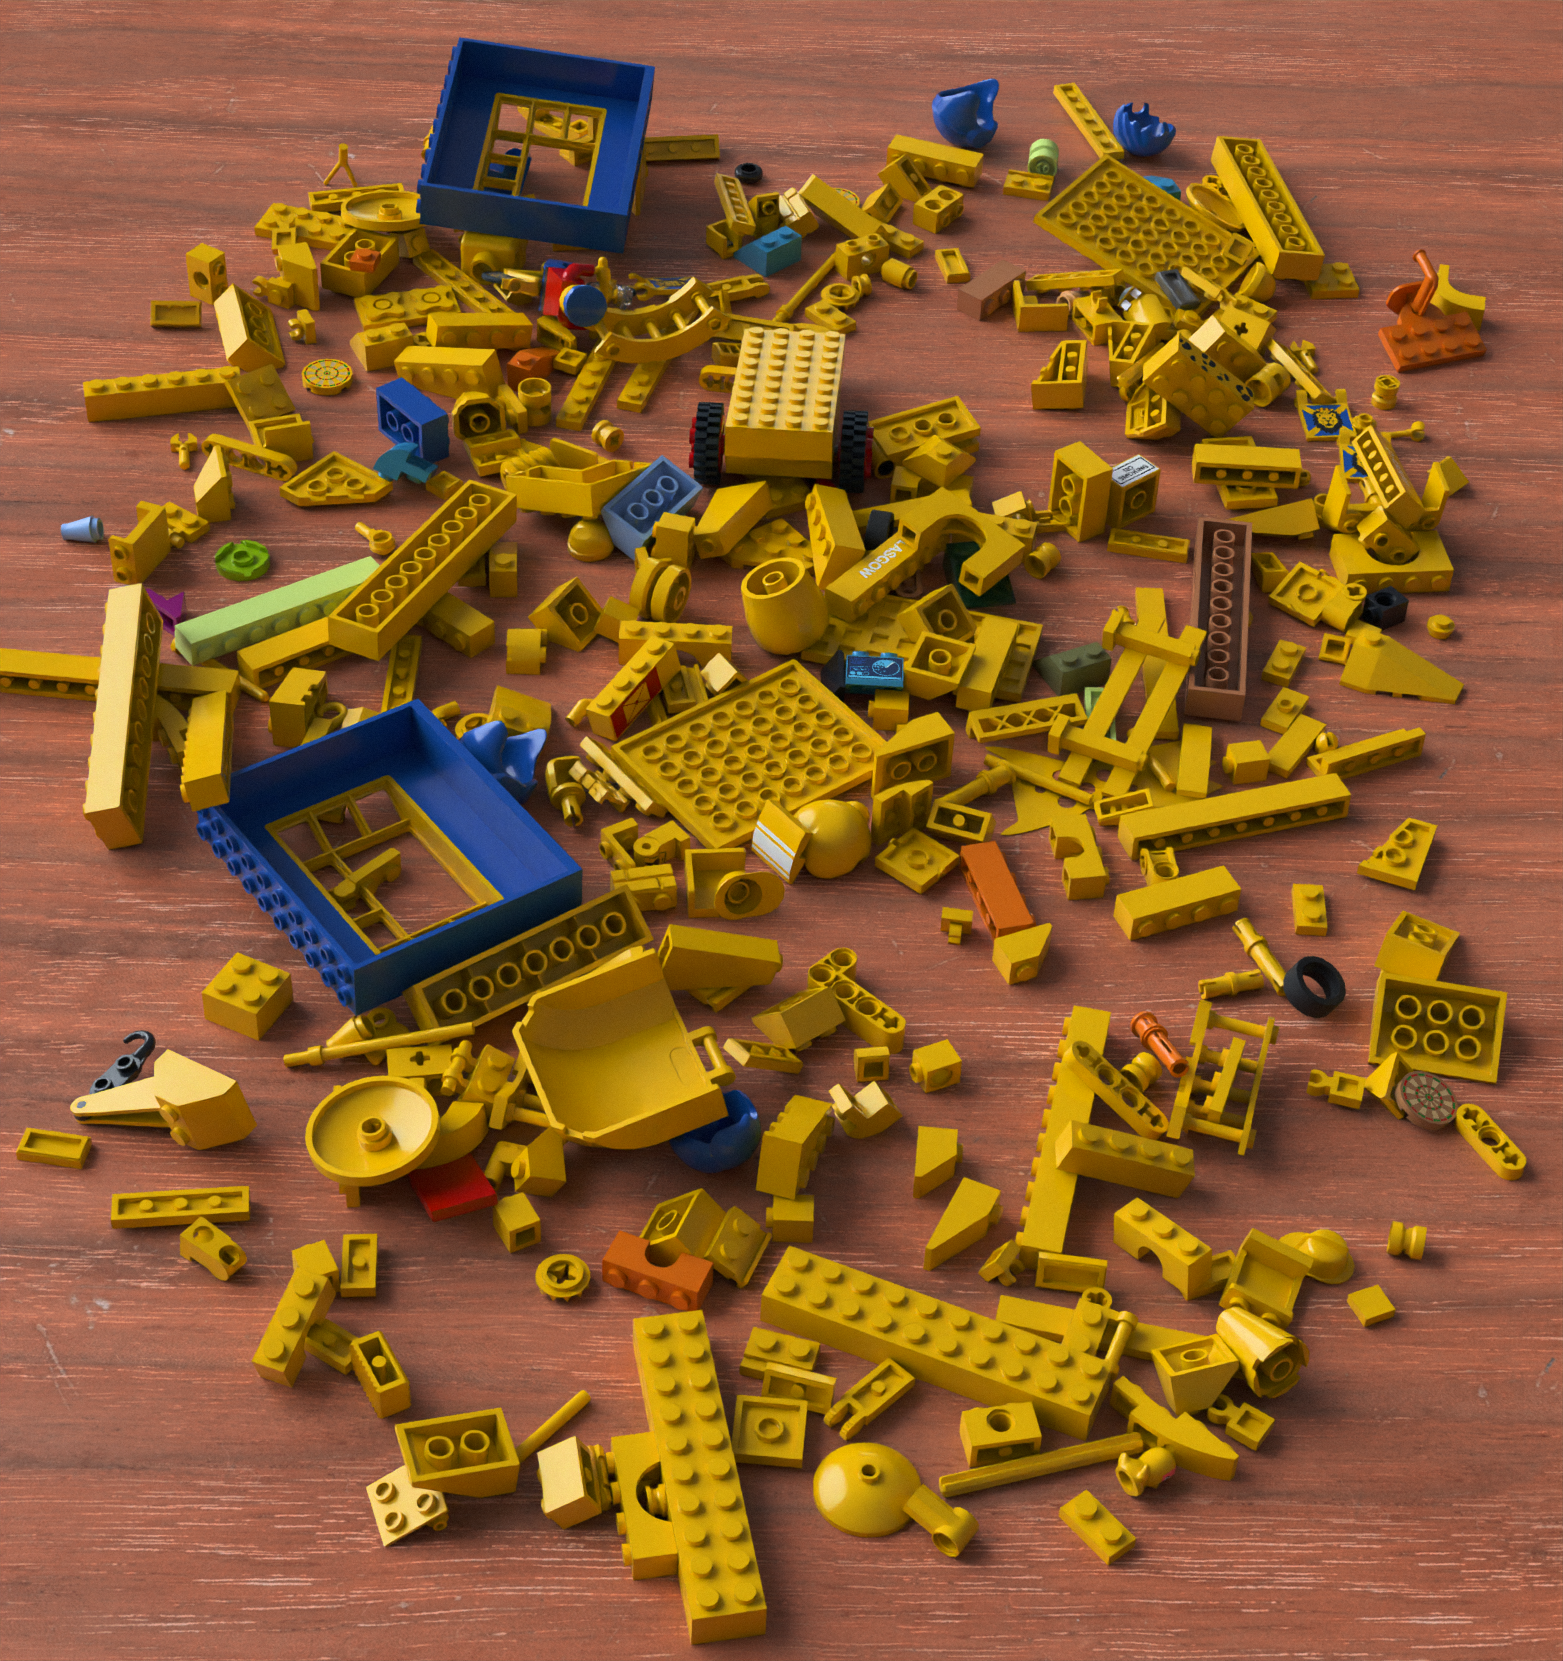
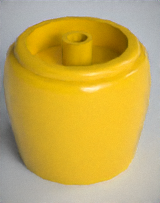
(784, 606)

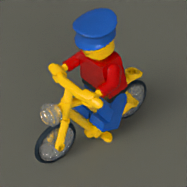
(566, 293)

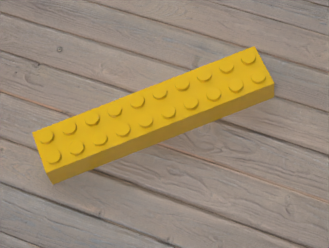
(1267, 209)
(422, 570)
(124, 717)
(935, 1341)
(700, 1478)

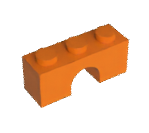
(679, 1285)

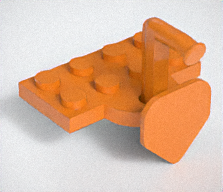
(1423, 331)

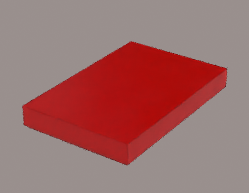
(452, 1188)

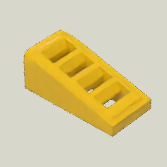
(554, 335)
(726, 353)
(1267, 570)
(1128, 803)

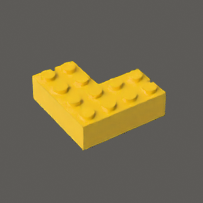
(572, 490)

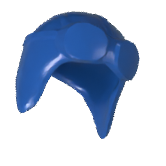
(966, 113)
(507, 758)

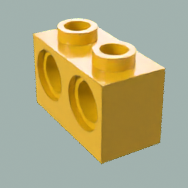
(938, 209)

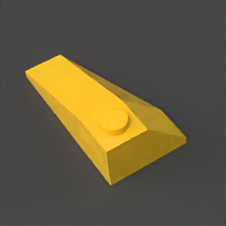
(1388, 666)

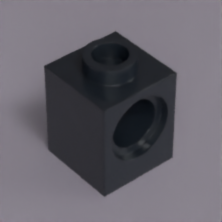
(1385, 608)

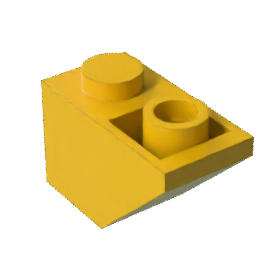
(765, 213)

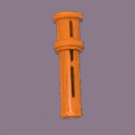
(1155, 1038)

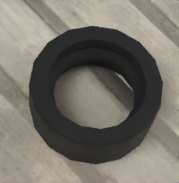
(879, 529)
(1302, 997)

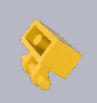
(485, 1074)

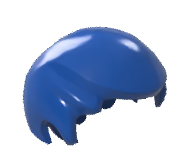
(1141, 132)

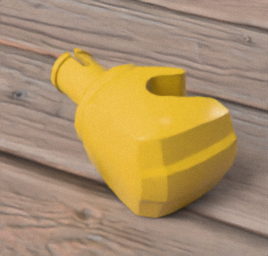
(564, 790)

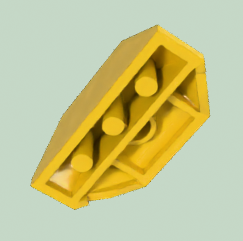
(1150, 415)

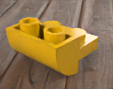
(1149, 310)

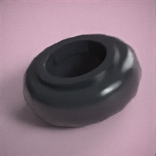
(748, 173)

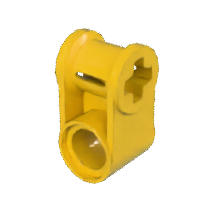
(1345, 607)
(1158, 865)

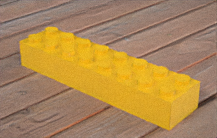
(529, 962)

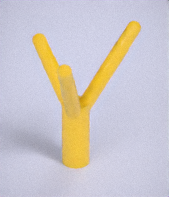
(343, 162)

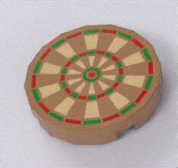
(1426, 1100)

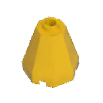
(477, 415)

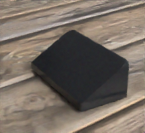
(833, 675)

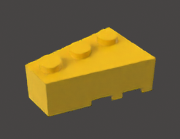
(1127, 344)

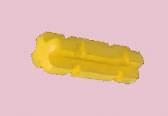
(602, 1476)

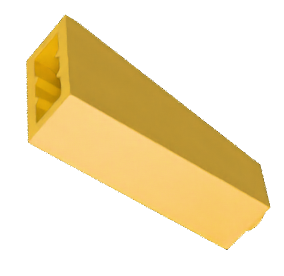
(838, 210)
(731, 517)
(716, 959)

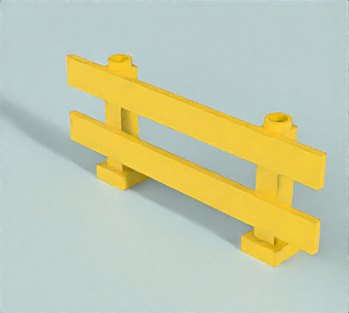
(1091, 741)

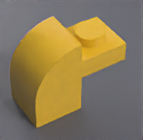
(866, 1112)

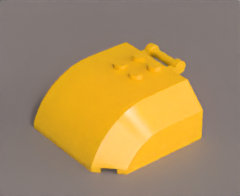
(619, 1059)

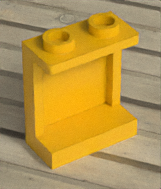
(143, 548)
(1266, 1278)

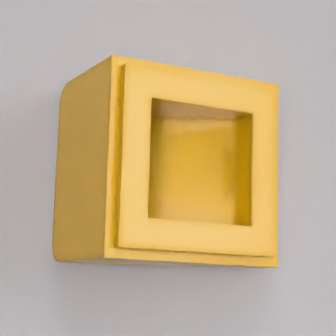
(721, 301)
(1334, 649)

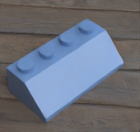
(642, 502)

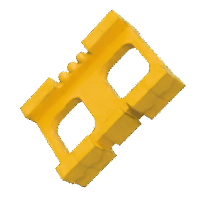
(598, 786)

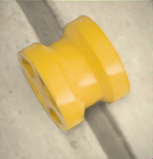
(607, 436)

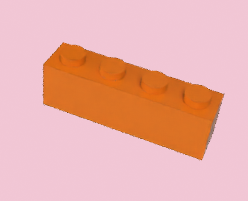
(994, 889)

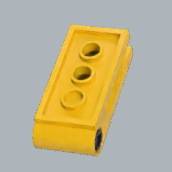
(906, 431)

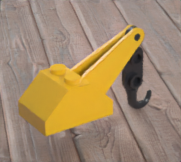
(184, 1095)

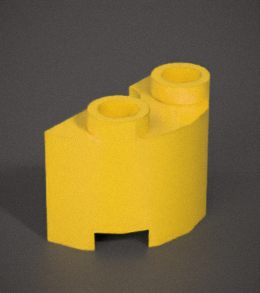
(526, 650)

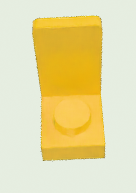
(616, 841)

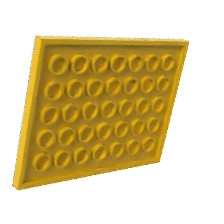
(1140, 229)
(751, 744)

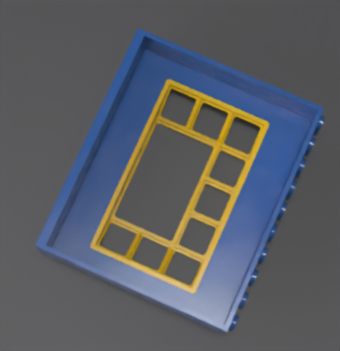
(464, 136)
(442, 800)

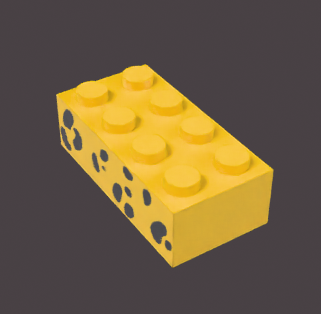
(1198, 386)

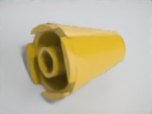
(1265, 1353)

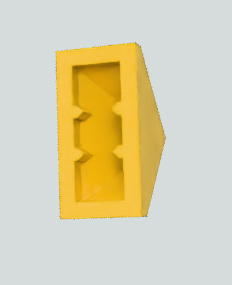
(1384, 1080)

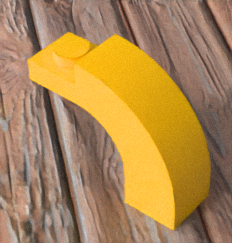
(1453, 301)
(460, 1133)

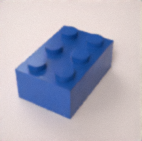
(412, 418)

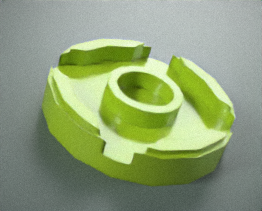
(242, 560)

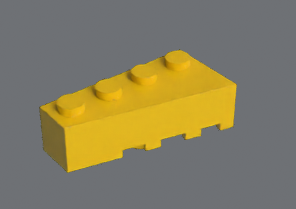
(450, 370)
(833, 534)
(794, 1146)

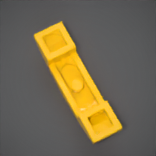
(552, 125)

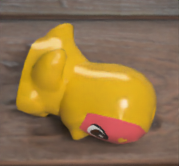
(1148, 1470)

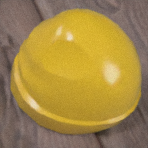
(1258, 284)
(590, 541)

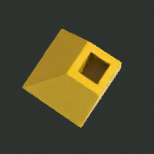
(213, 488)

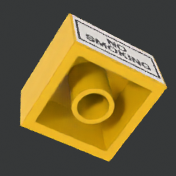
(1132, 491)

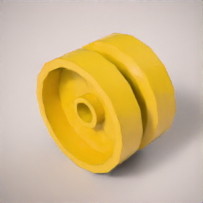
(660, 590)

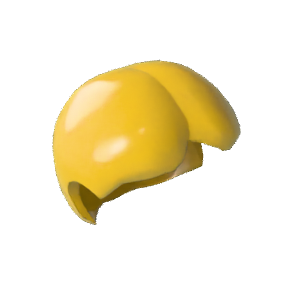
(838, 836)

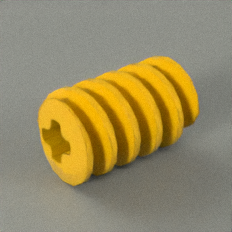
(541, 456)

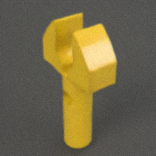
(1305, 353)
(184, 449)

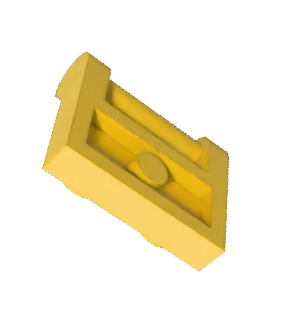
(1089, 1326)

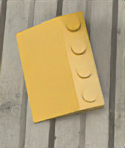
(1438, 1027)

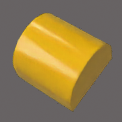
(871, 1063)

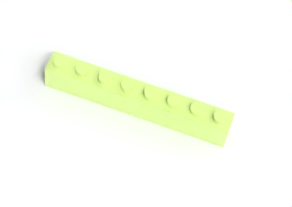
(269, 613)

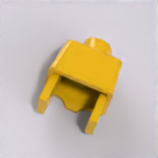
(490, 253)

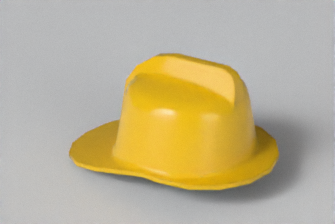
(748, 894)
(1330, 1253)

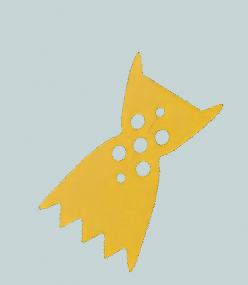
(1036, 808)

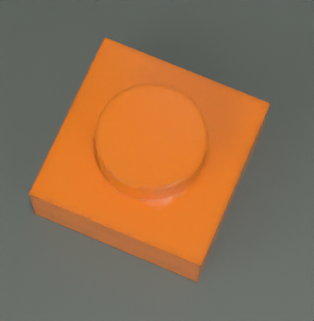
(365, 260)

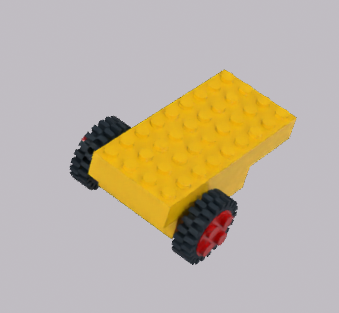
(784, 414)

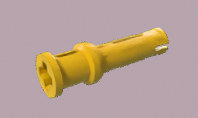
(985, 783)

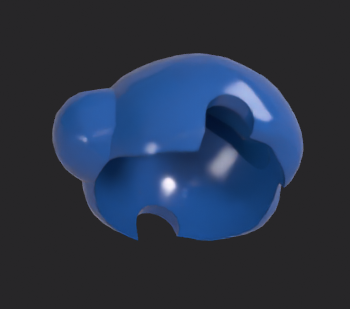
(723, 1142)

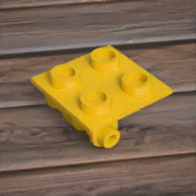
(403, 1508)

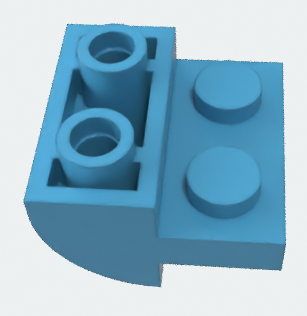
(401, 461)

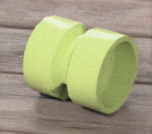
(1043, 157)

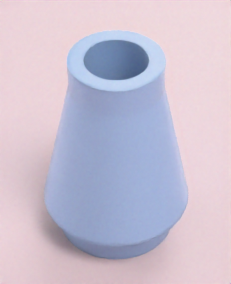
(86, 529)

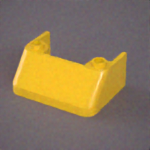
(1343, 517)

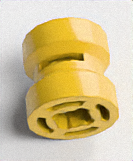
(1385, 394)
(1042, 560)
(1142, 1071)
(1407, 1240)

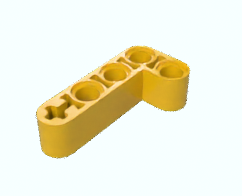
(863, 1012)

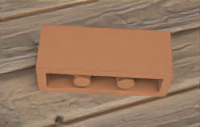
(990, 290)

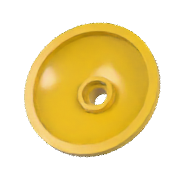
(1214, 207)
(860, 1502)

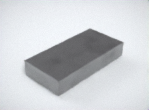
(1177, 290)

